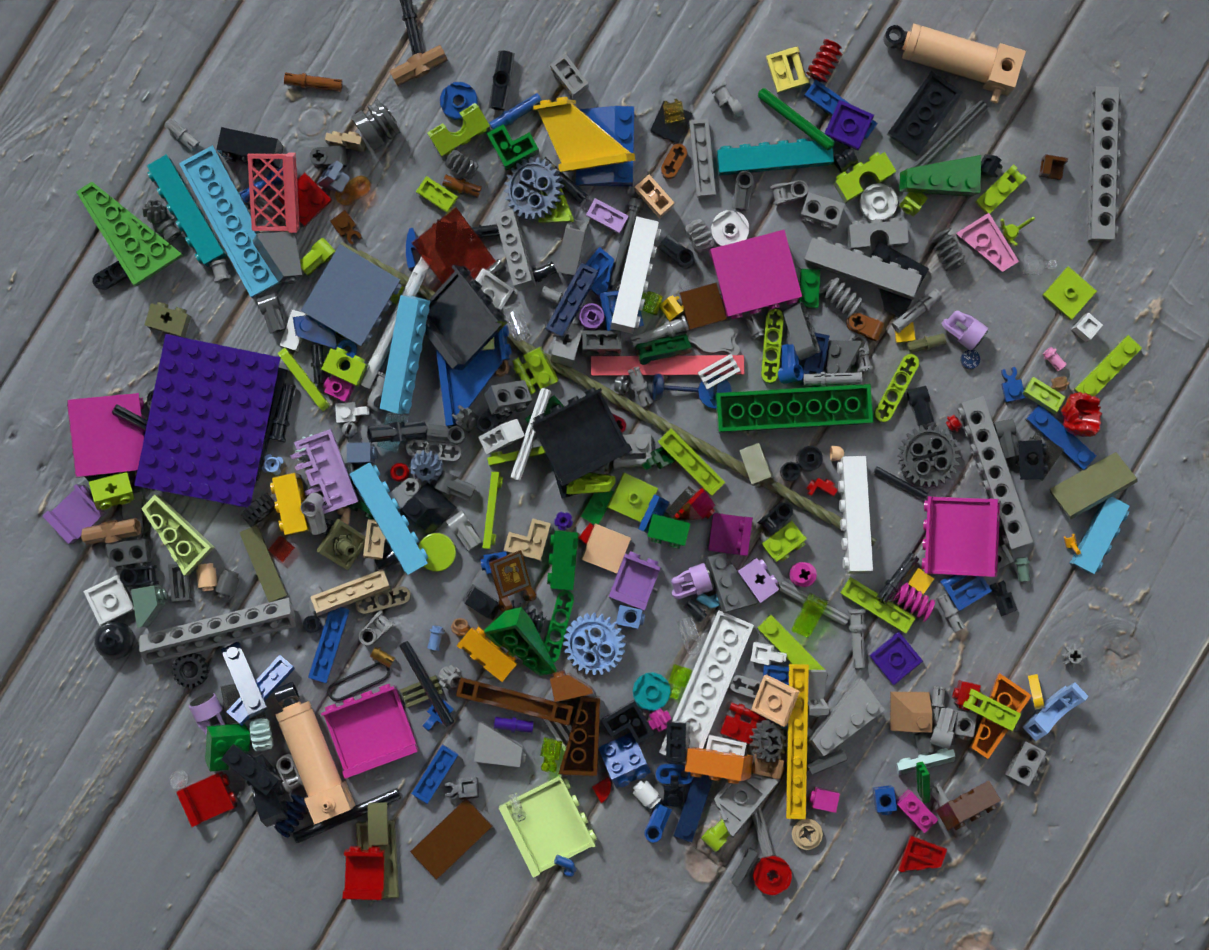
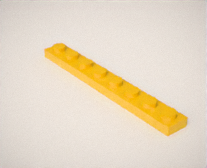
(797, 744)

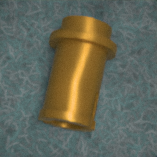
(381, 656)

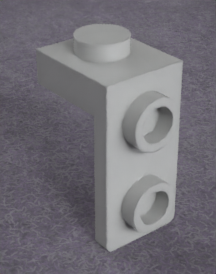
(816, 690)

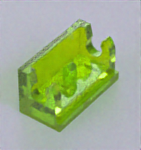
(809, 615)

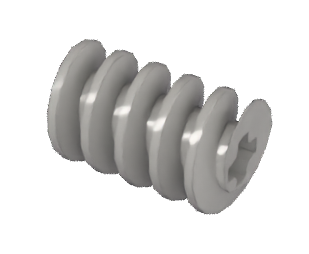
(841, 296)

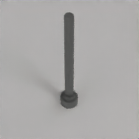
(635, 207)

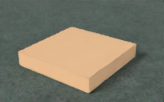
(606, 548)
(775, 700)

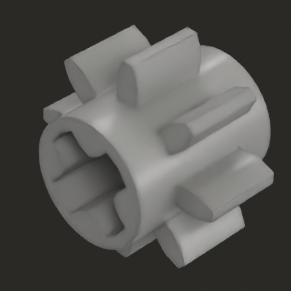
(1080, 656)
(449, 677)

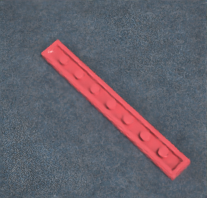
(668, 366)

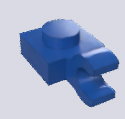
(434, 716)

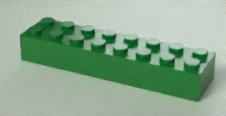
(794, 408)

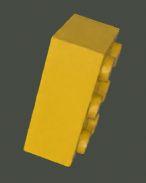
(289, 498)

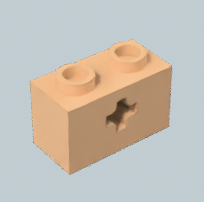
(654, 196)

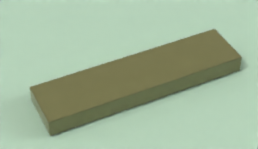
(263, 563)

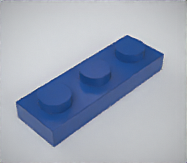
(435, 773)

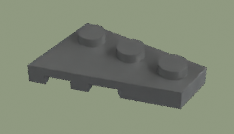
(728, 584)

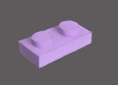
(607, 215)

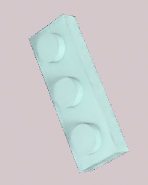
(941, 757)

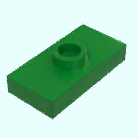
(597, 507)

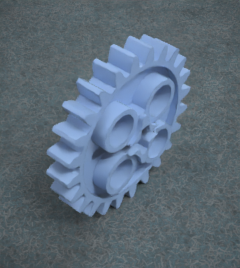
(609, 636)

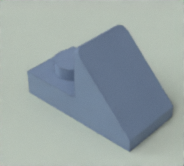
(333, 178)

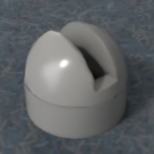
(353, 431)

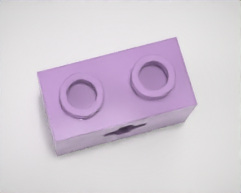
(759, 590)

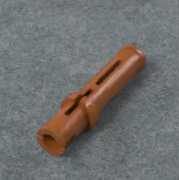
(304, 80)

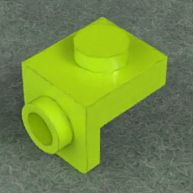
(912, 203)

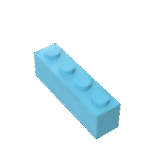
(1100, 534)

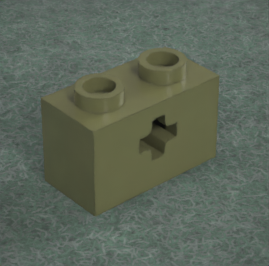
(156, 319)

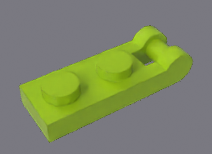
(1000, 190)
(992, 710)

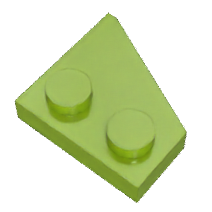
(558, 215)
(591, 483)

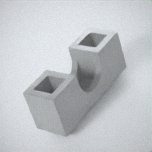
(894, 232)

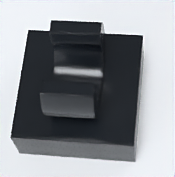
(990, 164)

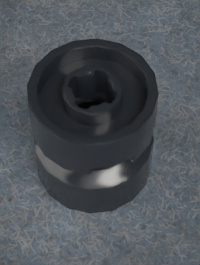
(809, 458)

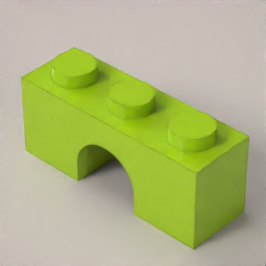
(473, 123)
(878, 167)

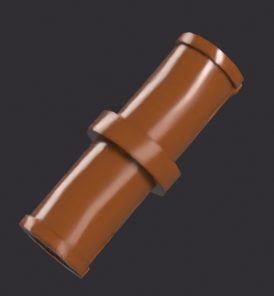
(461, 186)

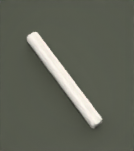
(529, 435)

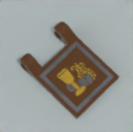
(511, 577)

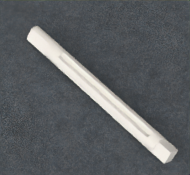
(386, 339)

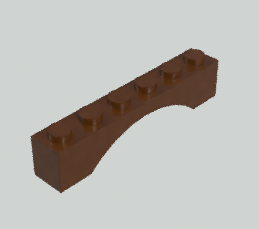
(515, 701)

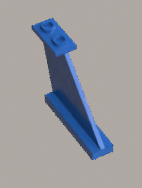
(464, 386)

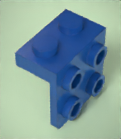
(624, 760)

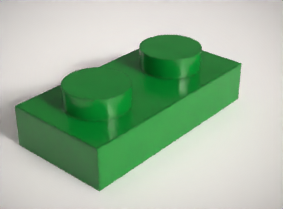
(809, 287)

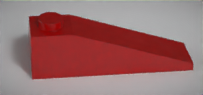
(697, 507)

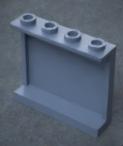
(351, 295)

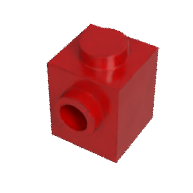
(962, 691)

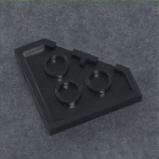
(894, 303)

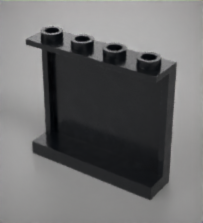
(462, 319)
(580, 436)

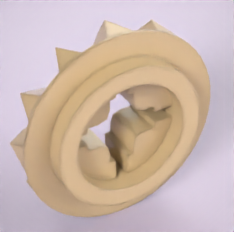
(803, 842)

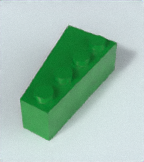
(950, 177)

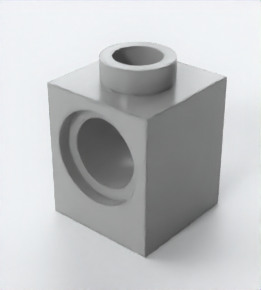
(971, 719)

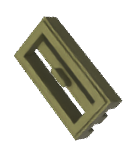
(406, 697)

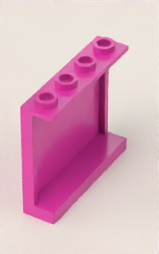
(756, 274)
(102, 440)
(961, 536)
(370, 730)

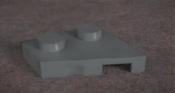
(842, 355)

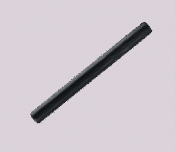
(335, 821)

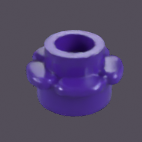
(568, 520)

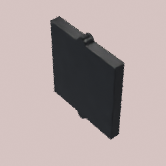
(671, 130)

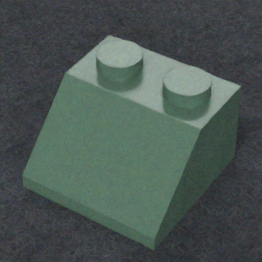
(148, 603)

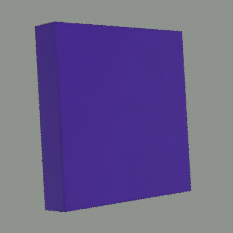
(849, 125)
(895, 658)

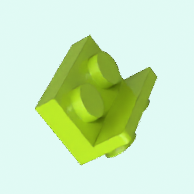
(784, 541)

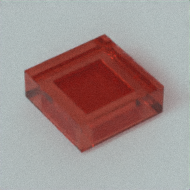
(281, 548)

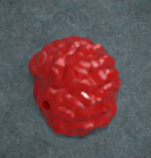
(1082, 415)

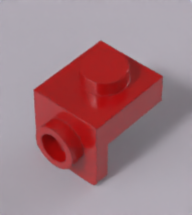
(826, 486)

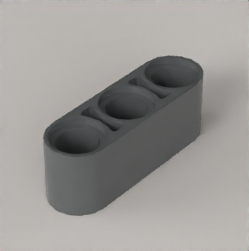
(801, 331)

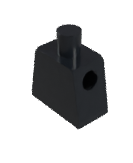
(481, 602)

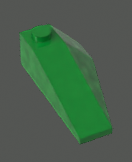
(520, 637)

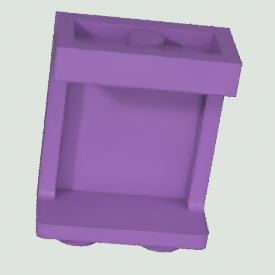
(635, 580)

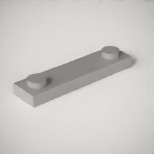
(702, 157)

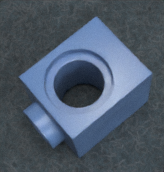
(623, 610)

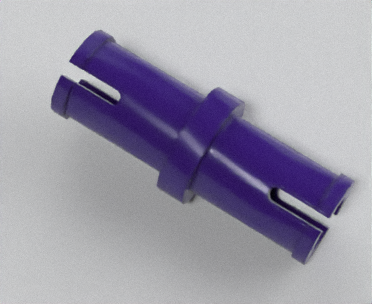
(513, 725)

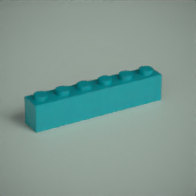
(772, 157)
(186, 210)

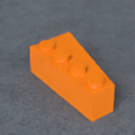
(990, 733)

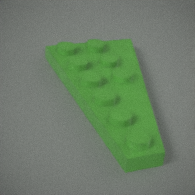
(133, 242)

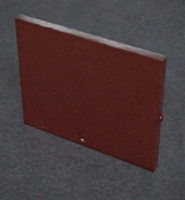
(452, 243)

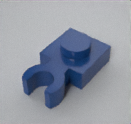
(1012, 388)

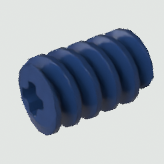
(295, 812)

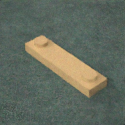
(350, 592)

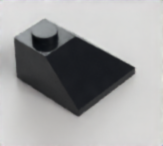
(429, 508)

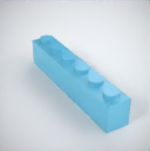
(404, 354)
(388, 518)

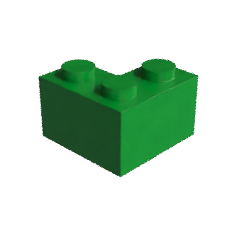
(511, 151)
(668, 530)
(220, 739)

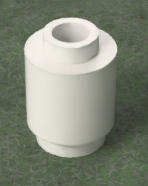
(646, 794)

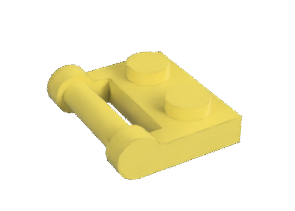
(781, 70)

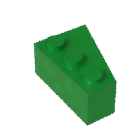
(563, 560)

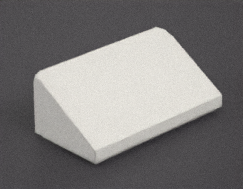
(289, 339)

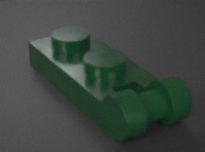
(663, 348)

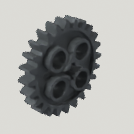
(924, 439)

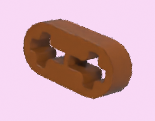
(670, 159)

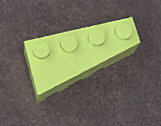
(180, 537)

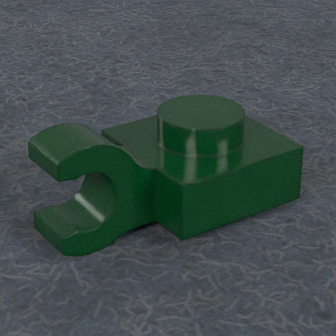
(660, 458)

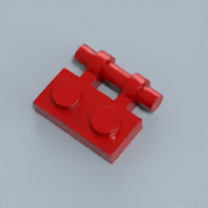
(740, 729)

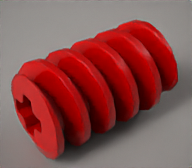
(824, 60)

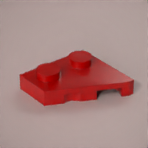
(921, 855)

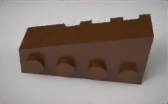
(583, 742)

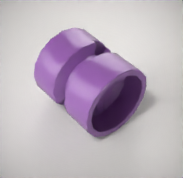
(591, 317)

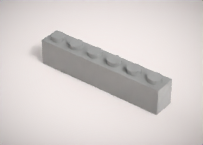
(863, 268)

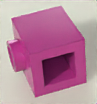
(338, 388)

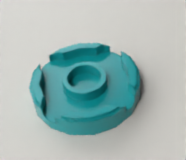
(651, 691)

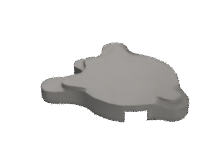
(715, 337)

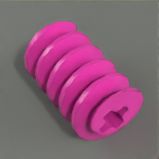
(810, 577)
(914, 601)

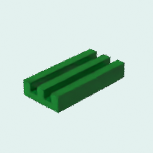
(923, 782)

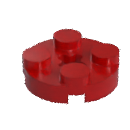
(778, 884)

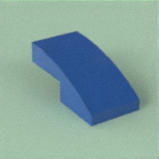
(411, 236)

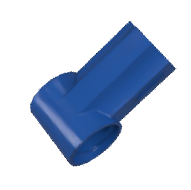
(790, 370)
(658, 820)

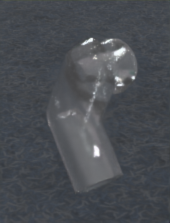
(517, 810)

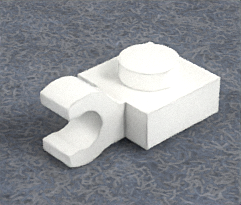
(347, 412)
(764, 654)

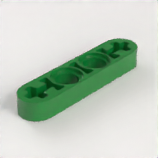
(561, 627)

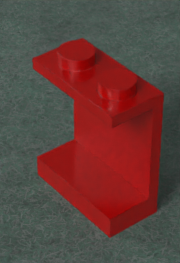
(207, 798)
(364, 873)

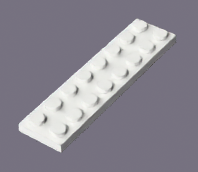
(711, 677)

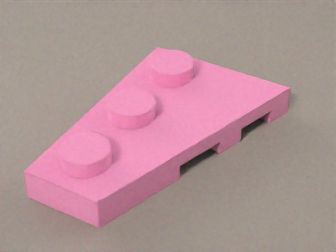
(989, 242)

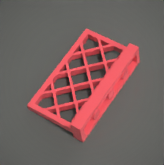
(290, 192)

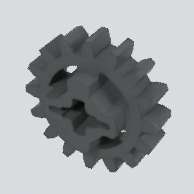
(768, 741)

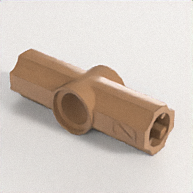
(418, 65)
(111, 531)

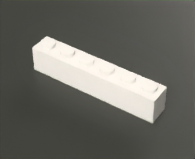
(634, 275)
(855, 515)

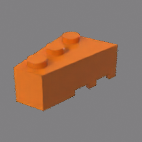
(718, 765)

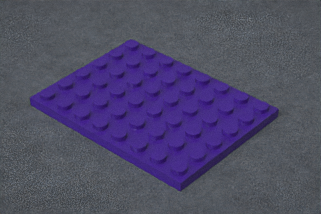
(207, 421)

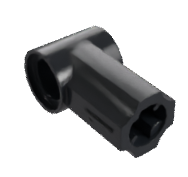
(675, 251)
(919, 401)

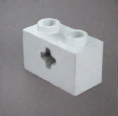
(501, 436)

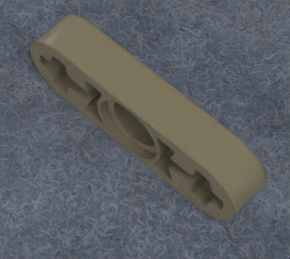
(379, 607)

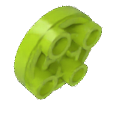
(439, 550)

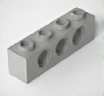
(515, 250)

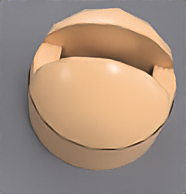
(836, 453)

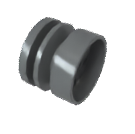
(376, 124)

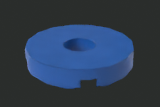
(451, 92)

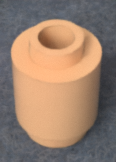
(206, 577)

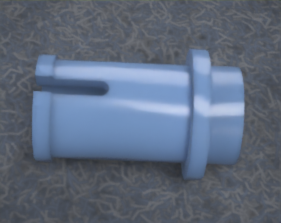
(435, 637)

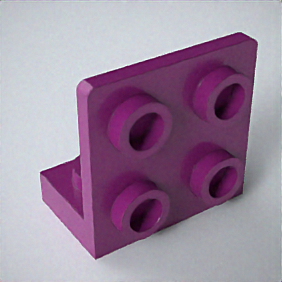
(730, 534)

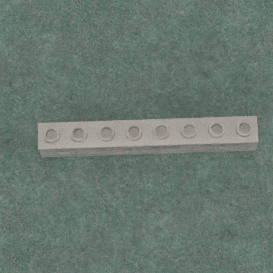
(1099, 96)
(978, 406)
(217, 631)

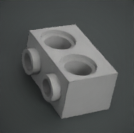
(569, 76)
(823, 205)
(1020, 760)

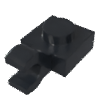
(1004, 600)
(673, 794)

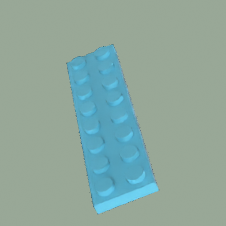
(229, 218)

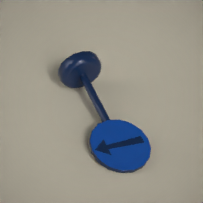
(706, 396)

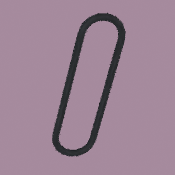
(354, 674)

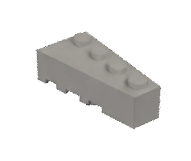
(847, 717)

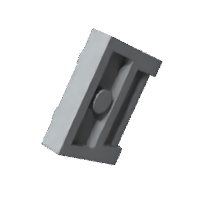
(640, 444)

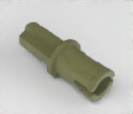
(926, 343)

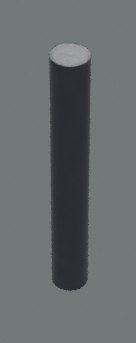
(899, 482)

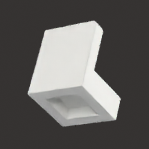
(1087, 327)

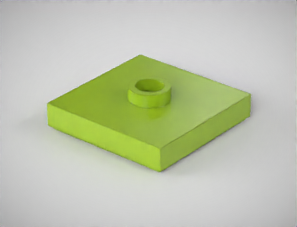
(1069, 293)
(632, 497)

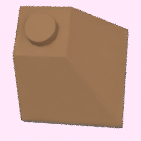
(910, 712)

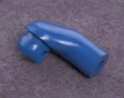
(567, 863)

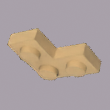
(351, 140)
(374, 541)
(533, 544)

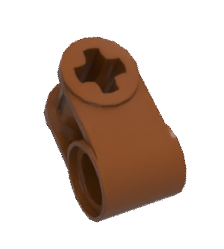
(868, 326)

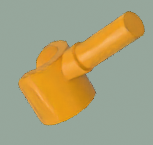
(1072, 543)

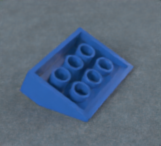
(619, 124)

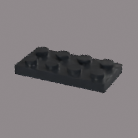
(924, 113)

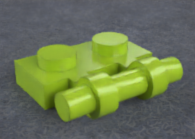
(540, 368)

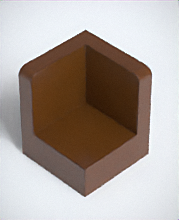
(1052, 166)

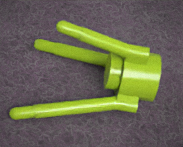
(1011, 231)

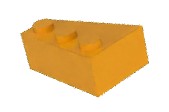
(487, 653)

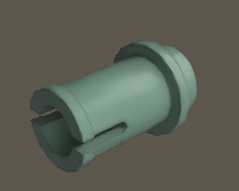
(1023, 568)

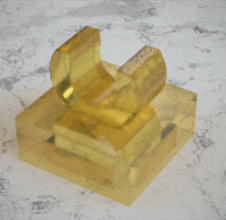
(673, 111)

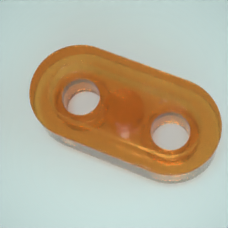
(354, 192)

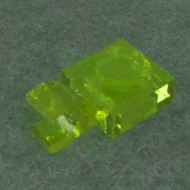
(679, 677)
(550, 751)

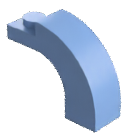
(1055, 707)

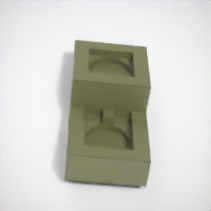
(378, 824)

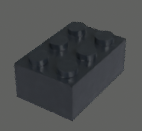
(238, 144)

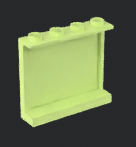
(550, 826)

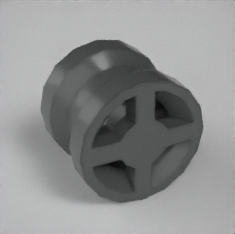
(169, 231)

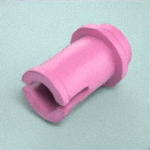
(1055, 360)

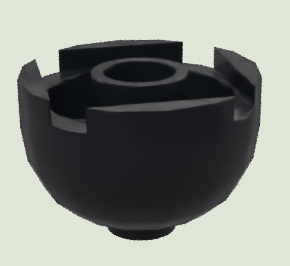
(114, 640)

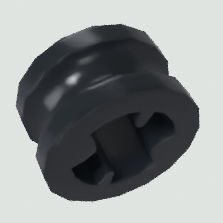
(306, 625)

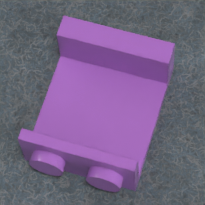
(74, 514)

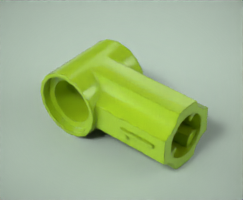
(320, 253)
(716, 836)

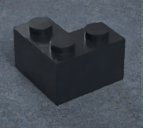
(629, 717)

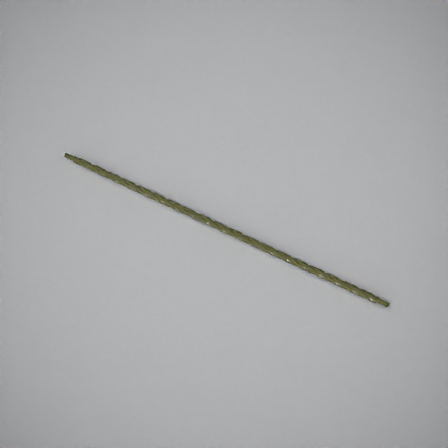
(640, 412)

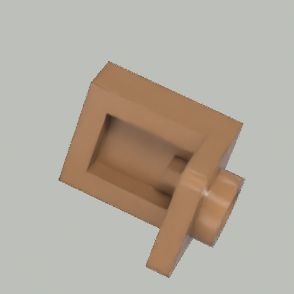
(770, 769)

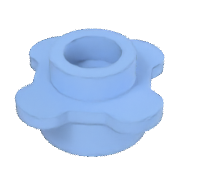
(277, 463)

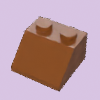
(568, 686)

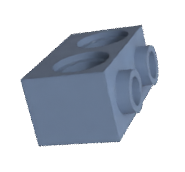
(361, 453)

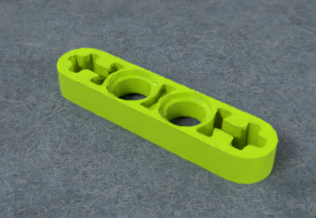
(775, 346)
(304, 379)
(898, 389)

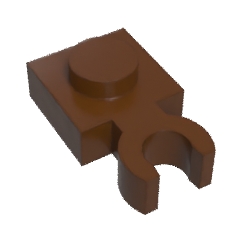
(344, 225)

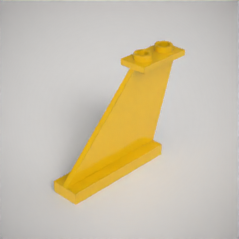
(578, 138)

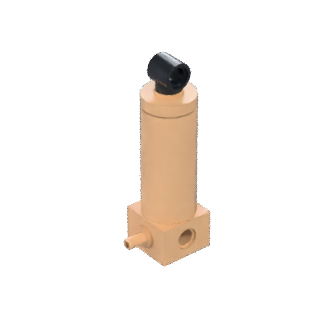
(960, 57)
(325, 790)

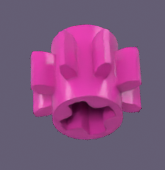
(659, 719)

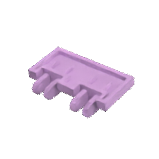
(327, 470)

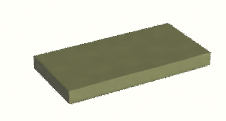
(1093, 485)
(391, 880)

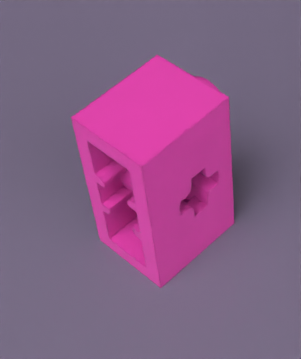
(916, 810)

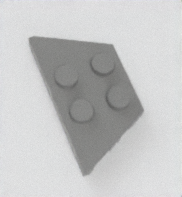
(739, 801)

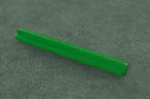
(796, 119)

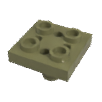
(347, 548)

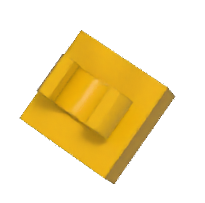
(671, 307)

